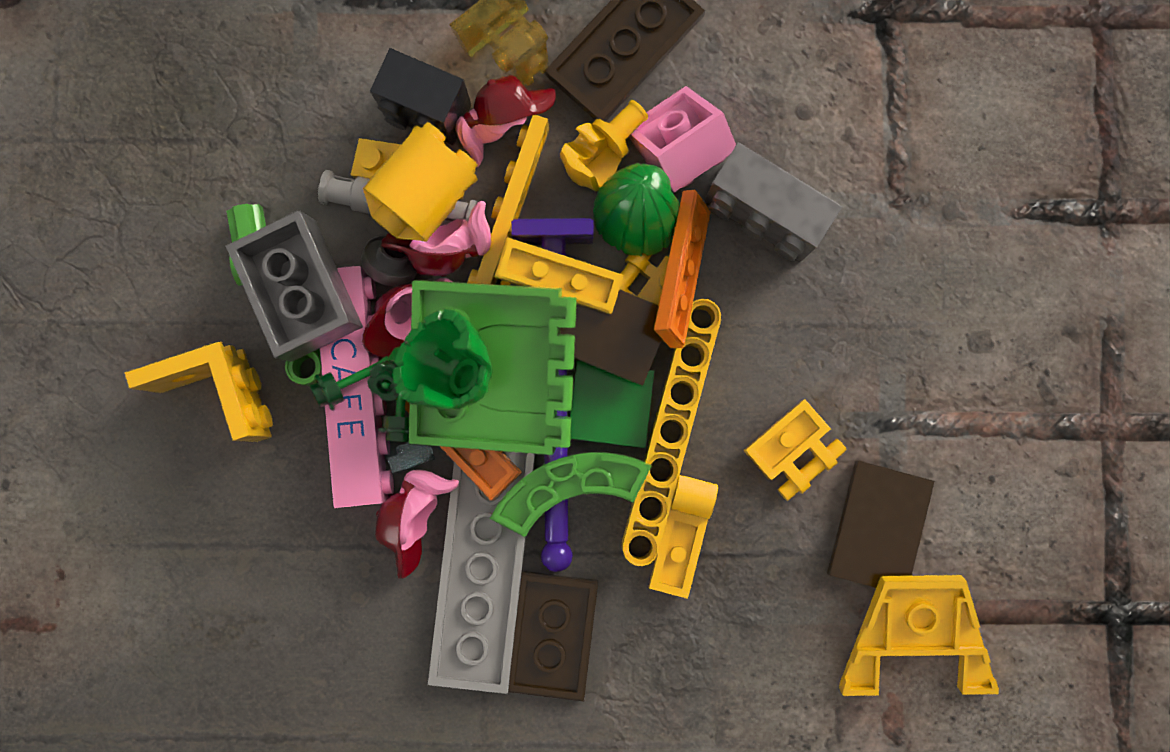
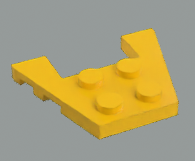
(919, 619)

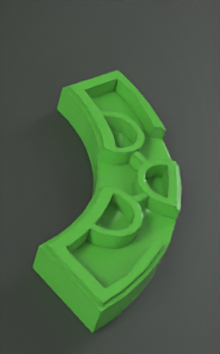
(567, 478)

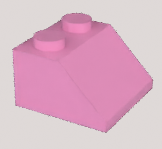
(684, 137)

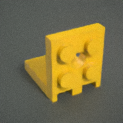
(233, 378)

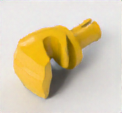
(600, 147)

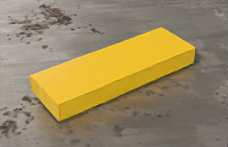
(537, 267)

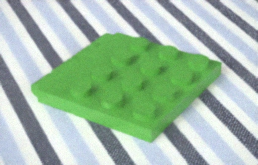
(525, 354)

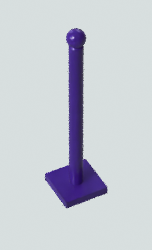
(554, 236)

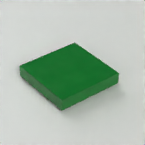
(610, 407)

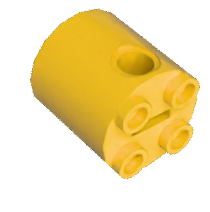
(419, 185)

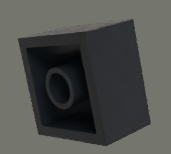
(419, 93)

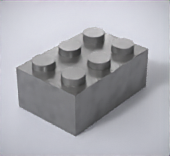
(771, 204)
(294, 286)

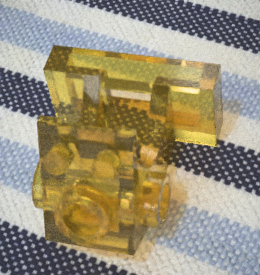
(518, 50)

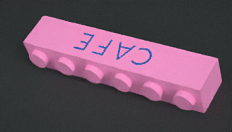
(353, 435)

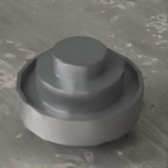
(385, 264)

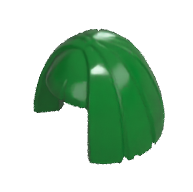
(636, 210)
(443, 363)

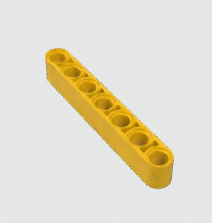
(674, 453)

